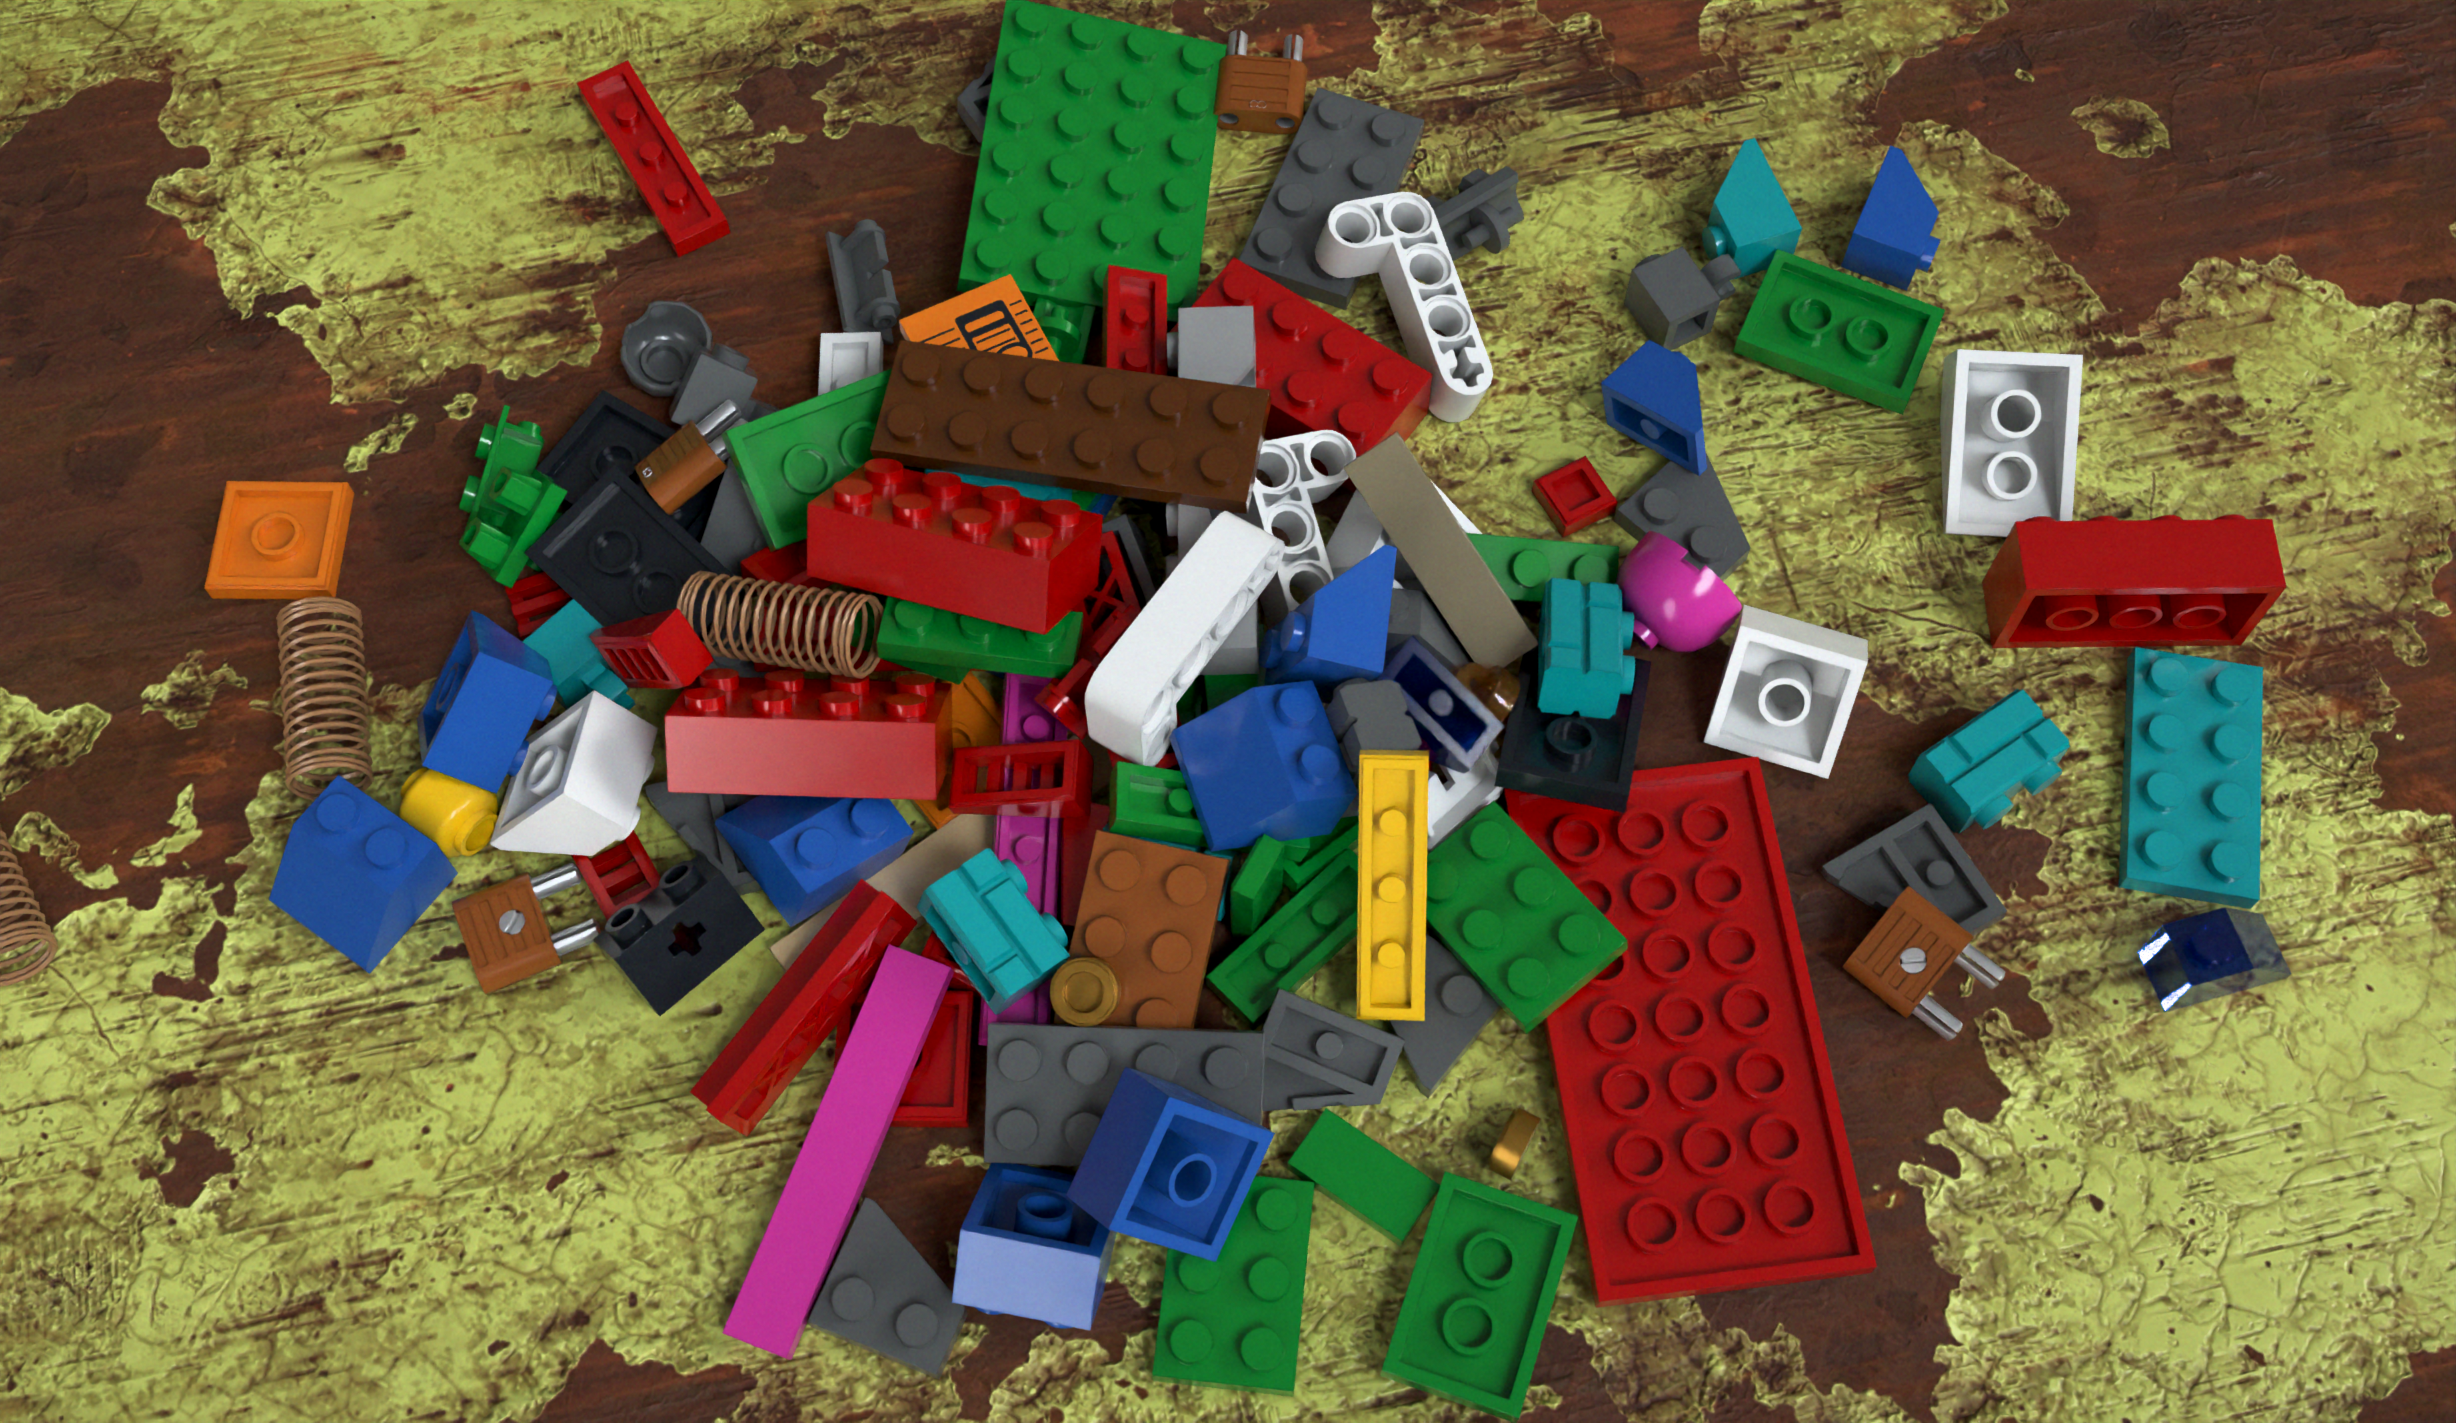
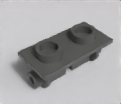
(861, 285)

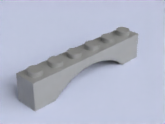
(1218, 348)

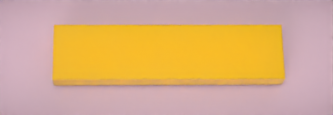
(1392, 884)

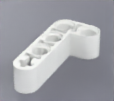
(1456, 361)
(1290, 509)
(1175, 636)

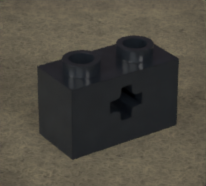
(711, 925)

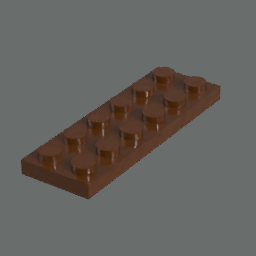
(1073, 426)

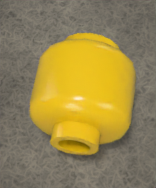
(449, 811)

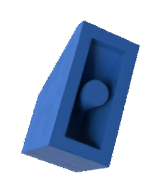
(1894, 226)
(1658, 404)

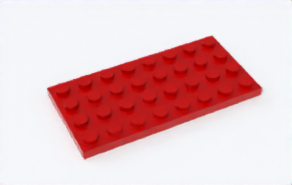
(1699, 1055)

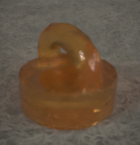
(1495, 687)

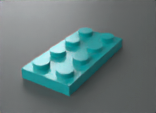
(2192, 778)

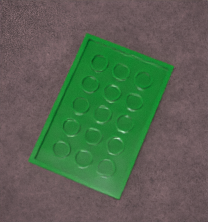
(1092, 157)

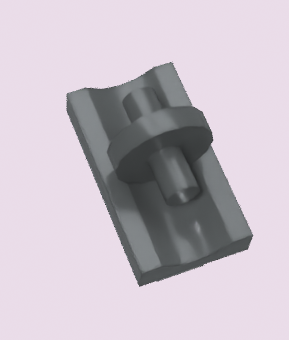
(1479, 212)

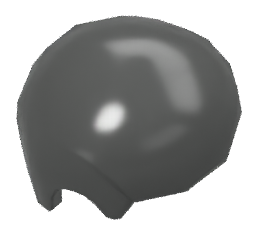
(661, 346)

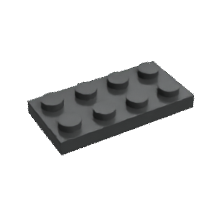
(1338, 156)
(1056, 1080)

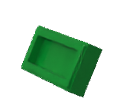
(1257, 887)
(1363, 1177)

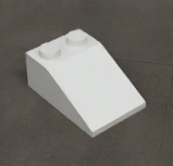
(2008, 438)

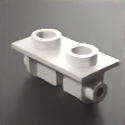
(1460, 796)

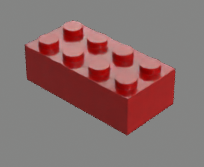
(1321, 367)
(955, 545)
(2132, 582)
(810, 736)

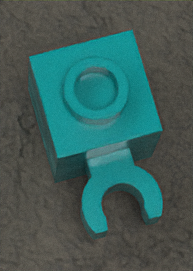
(575, 660)

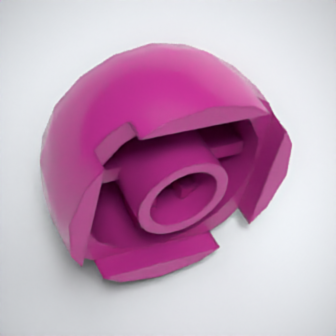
(1673, 598)

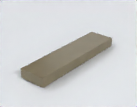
(1440, 553)

